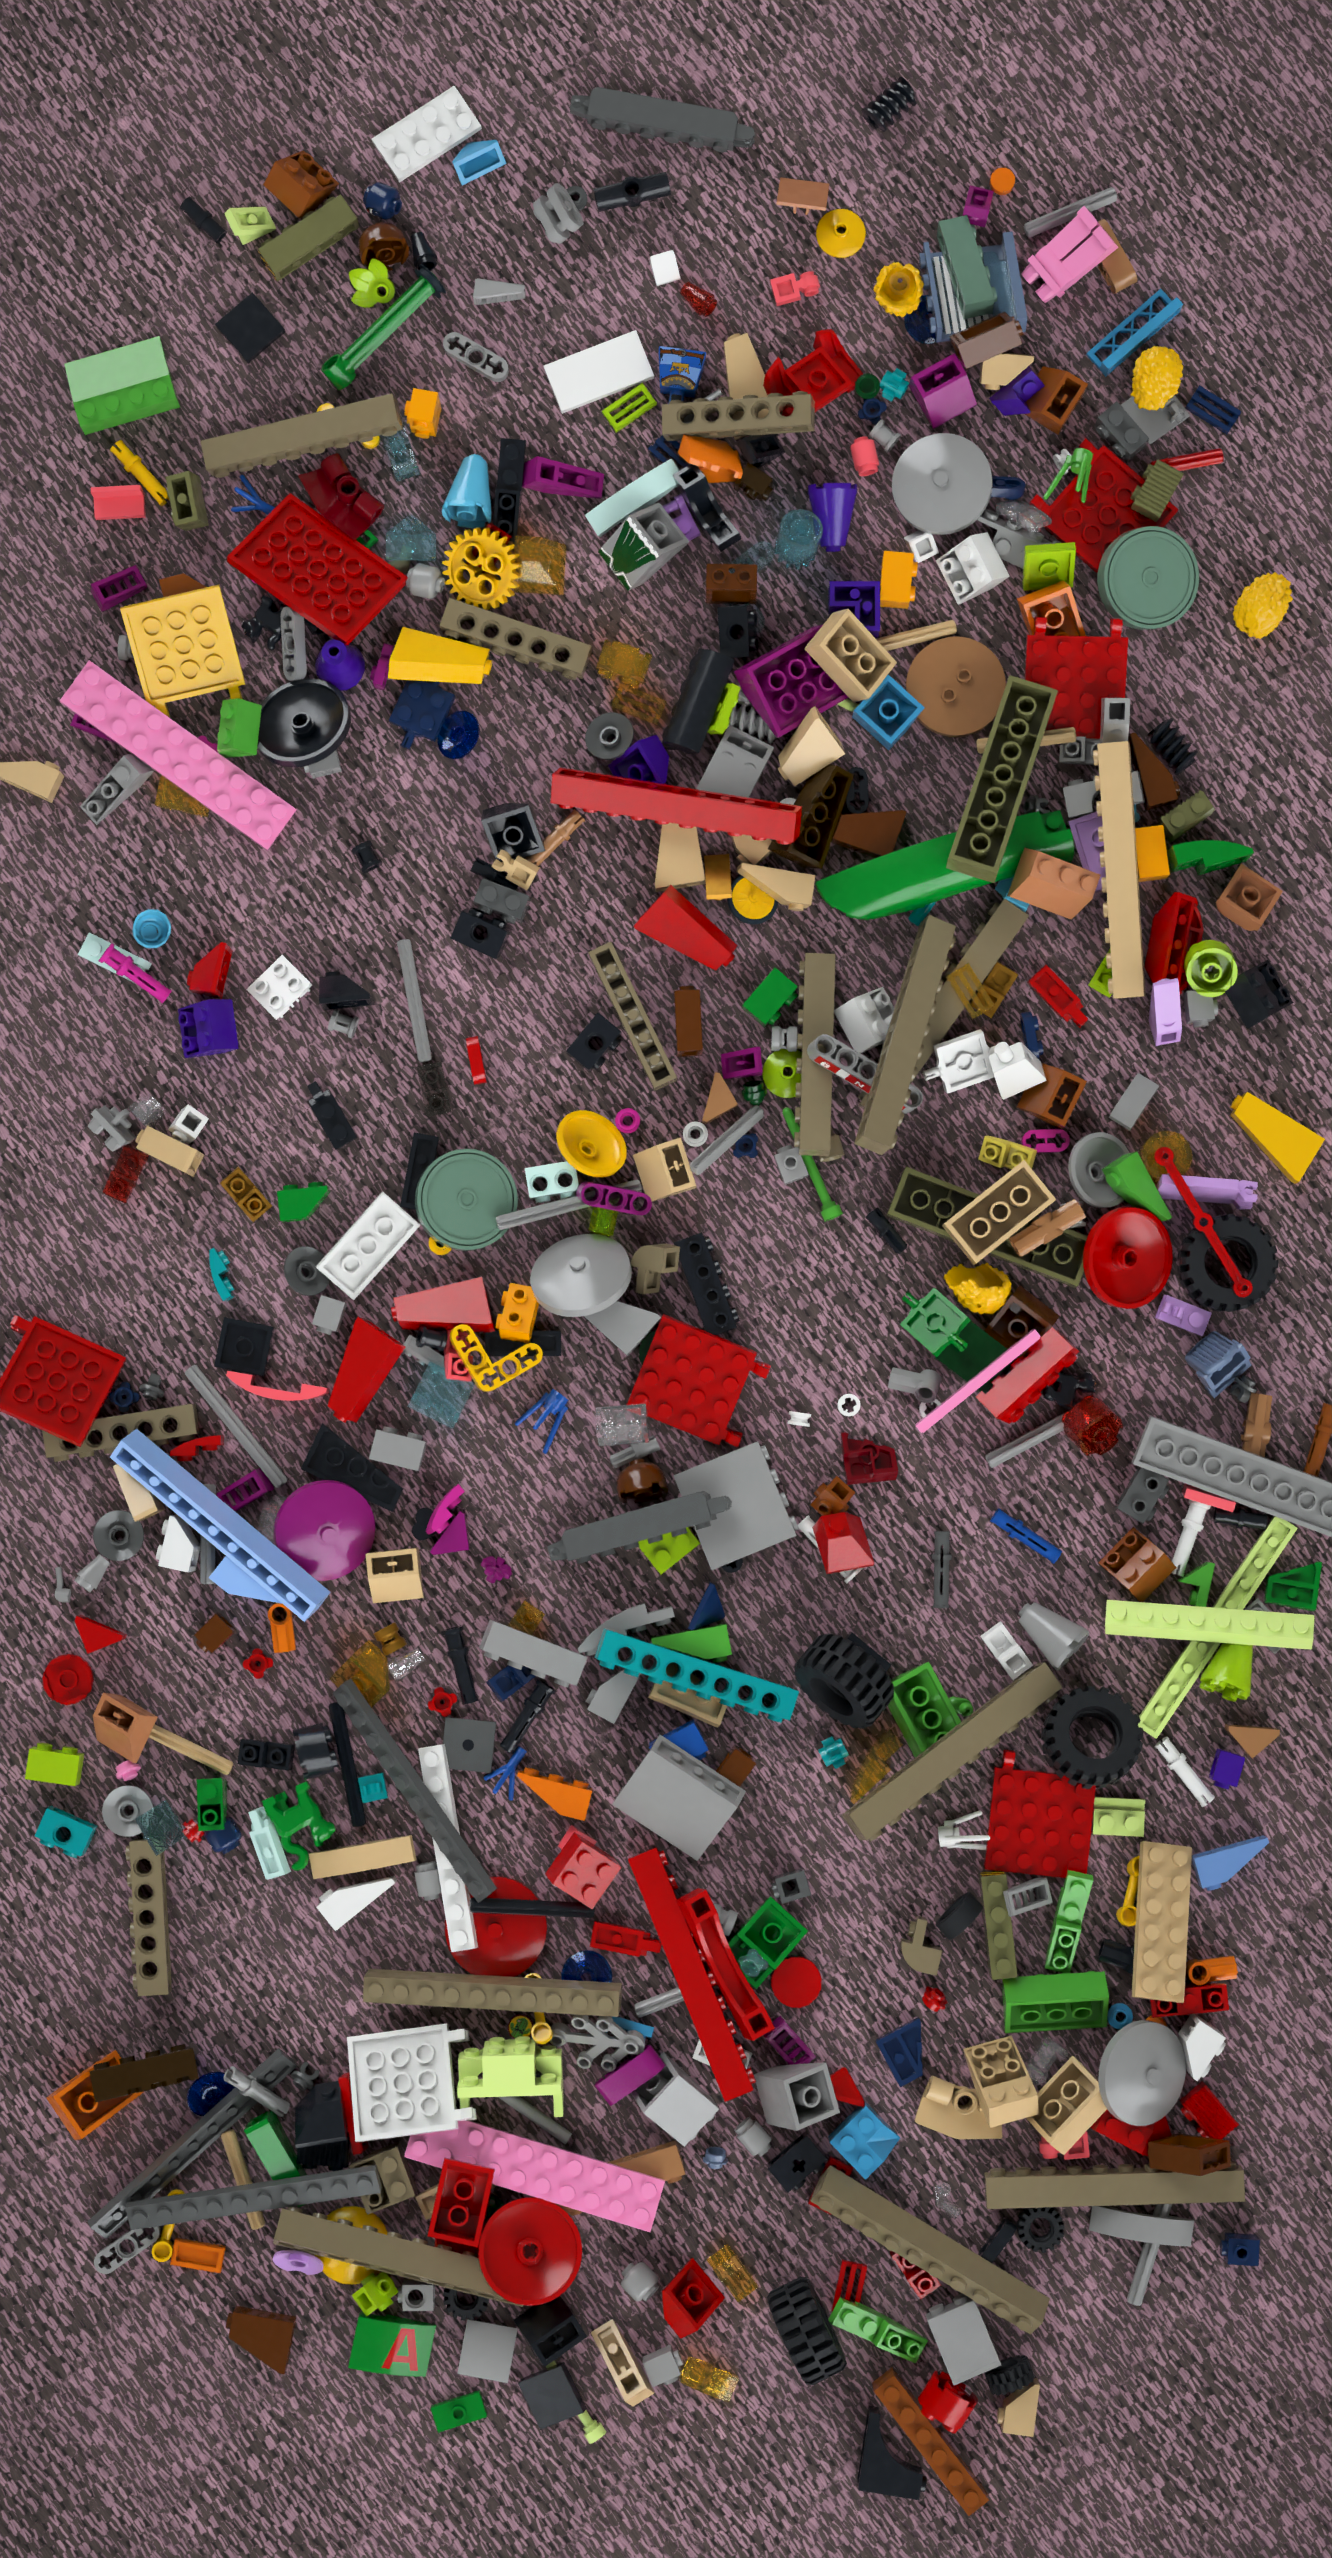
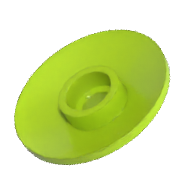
(773, 1073)

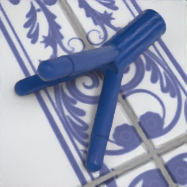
(255, 499)
(509, 1768)

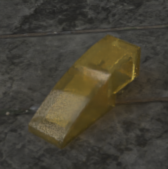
(873, 1765)

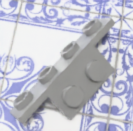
(1011, 539)

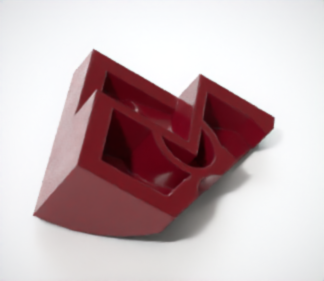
(867, 1462)

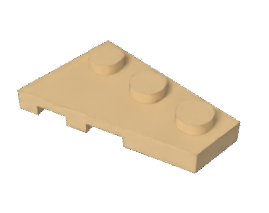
(702, 1709)

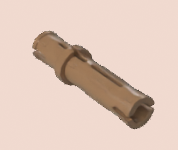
(557, 836)

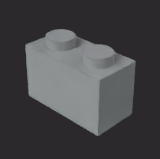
(398, 1449)

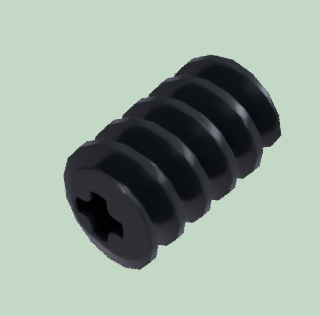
(889, 104)
(1173, 745)

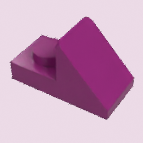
(978, 205)

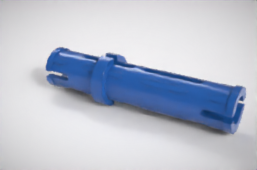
(1001, 1519)

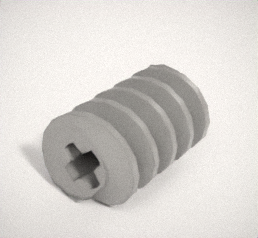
(752, 722)

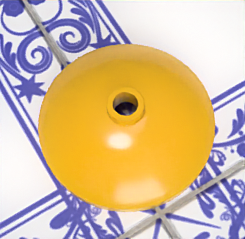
(591, 1143)
(346, 2272)

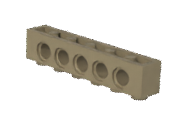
(774, 423)
(458, 612)
(632, 1016)
(184, 1415)
(160, 1982)

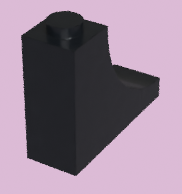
(882, 2469)

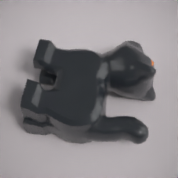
(267, 619)
(1067, 1387)

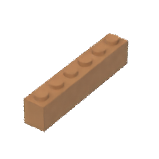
(659, 2161)

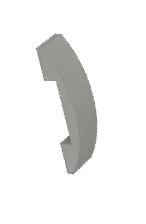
(1141, 2227)

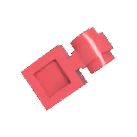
(787, 289)
(1077, 2151)

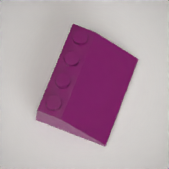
(788, 684)

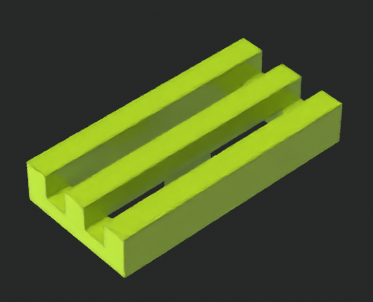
(612, 420)

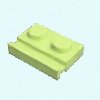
(1118, 1816)

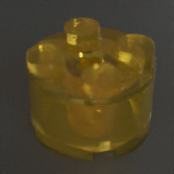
(624, 663)
(1169, 1139)

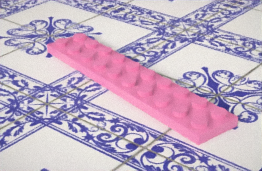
(178, 755)
(546, 2172)

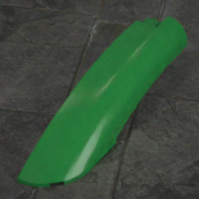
(919, 872)

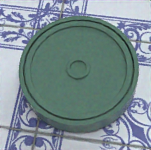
(1148, 577)
(462, 1198)

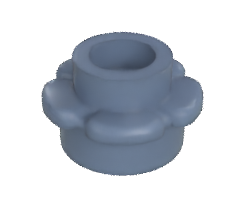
(715, 2157)

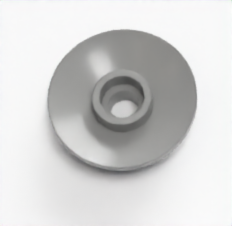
(114, 1809)

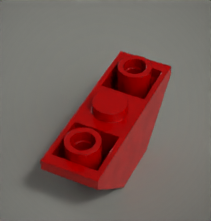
(1197, 1999)

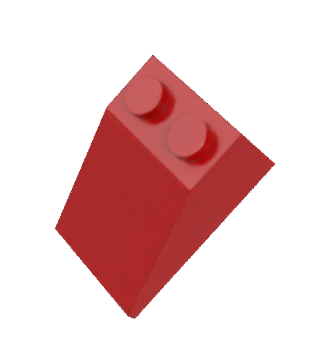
(461, 2202)

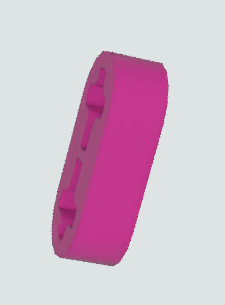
(1046, 1134)

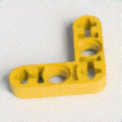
(486, 1365)

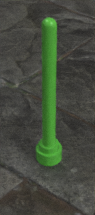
(829, 1208)

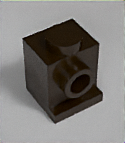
(754, 483)

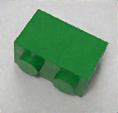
(770, 997)

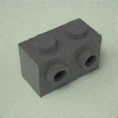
(1121, 432)
(501, 901)
(1142, 1494)

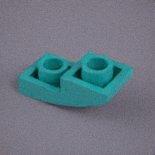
(218, 1267)

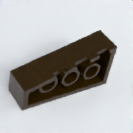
(143, 2074)

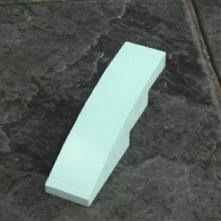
(633, 498)

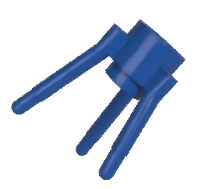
(554, 1403)

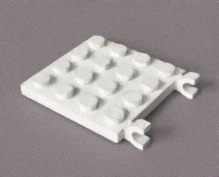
(404, 2082)

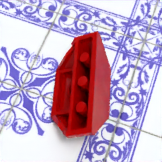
(1171, 936)
(1130, 2135)

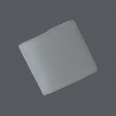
(487, 2351)

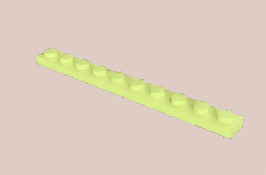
(1198, 1653)

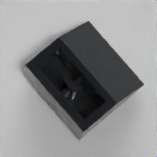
(1258, 994)
(550, 2330)

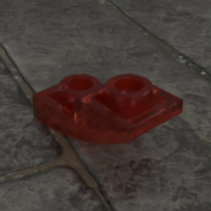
(126, 1174)

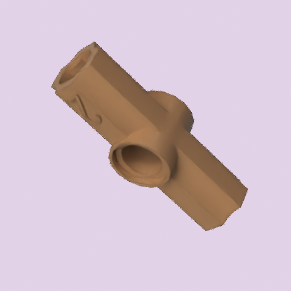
(1047, 1228)
(1257, 1424)

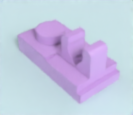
(1183, 1315)

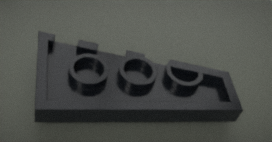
(338, 1461)

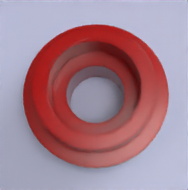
(191, 1831)

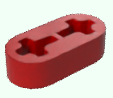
(476, 1060)

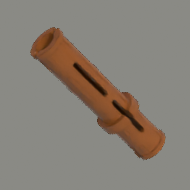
(1320, 1441)

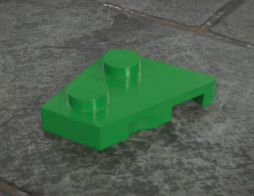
(1295, 1588)

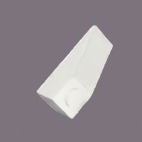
(347, 1901)

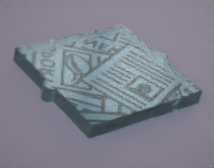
(160, 1827)

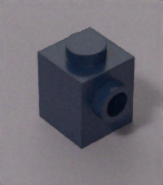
(1240, 2249)

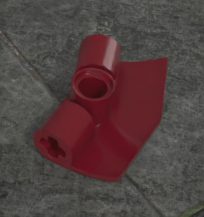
(348, 512)

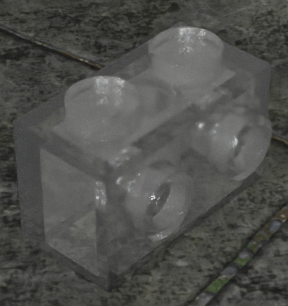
(622, 1424)

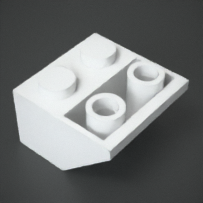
(972, 567)
(866, 1019)
(180, 1546)
(1200, 2045)

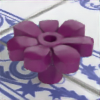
(496, 1569)

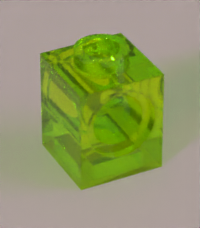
(603, 1221)

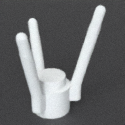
(951, 1838)

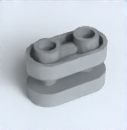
(557, 214)

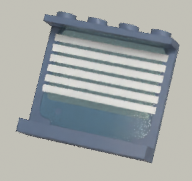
(942, 300)

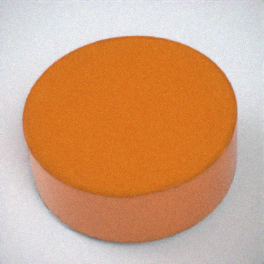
(1002, 181)

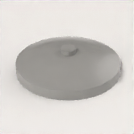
(942, 483)
(581, 1275)
(1142, 2073)

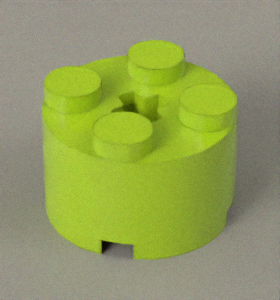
(1223, 973)

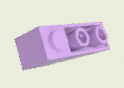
(1165, 1012)

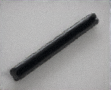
(347, 1765)
(531, 1907)

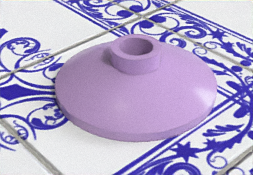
(298, 2261)

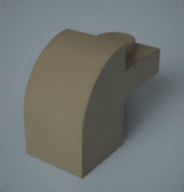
(651, 1262)
(918, 1955)

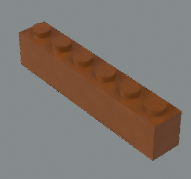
(930, 2442)

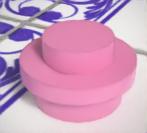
(127, 1770)

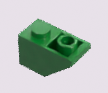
(300, 1203)
(211, 1804)

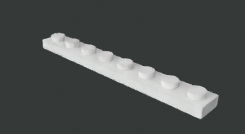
(454, 1891)

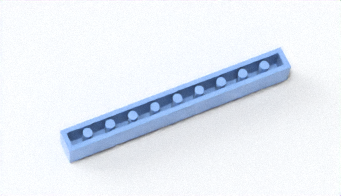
(220, 1524)

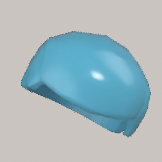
(145, 928)

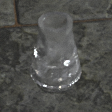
(403, 1664)

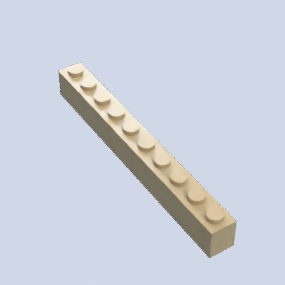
(1121, 870)

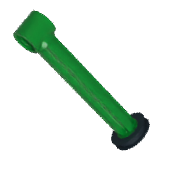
(341, 368)

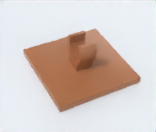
(802, 194)

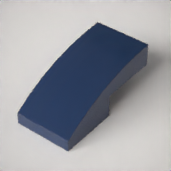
(509, 1681)

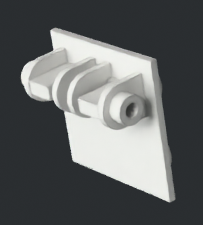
(279, 987)

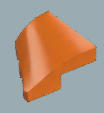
(710, 454)

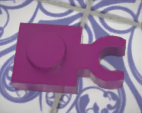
(379, 673)

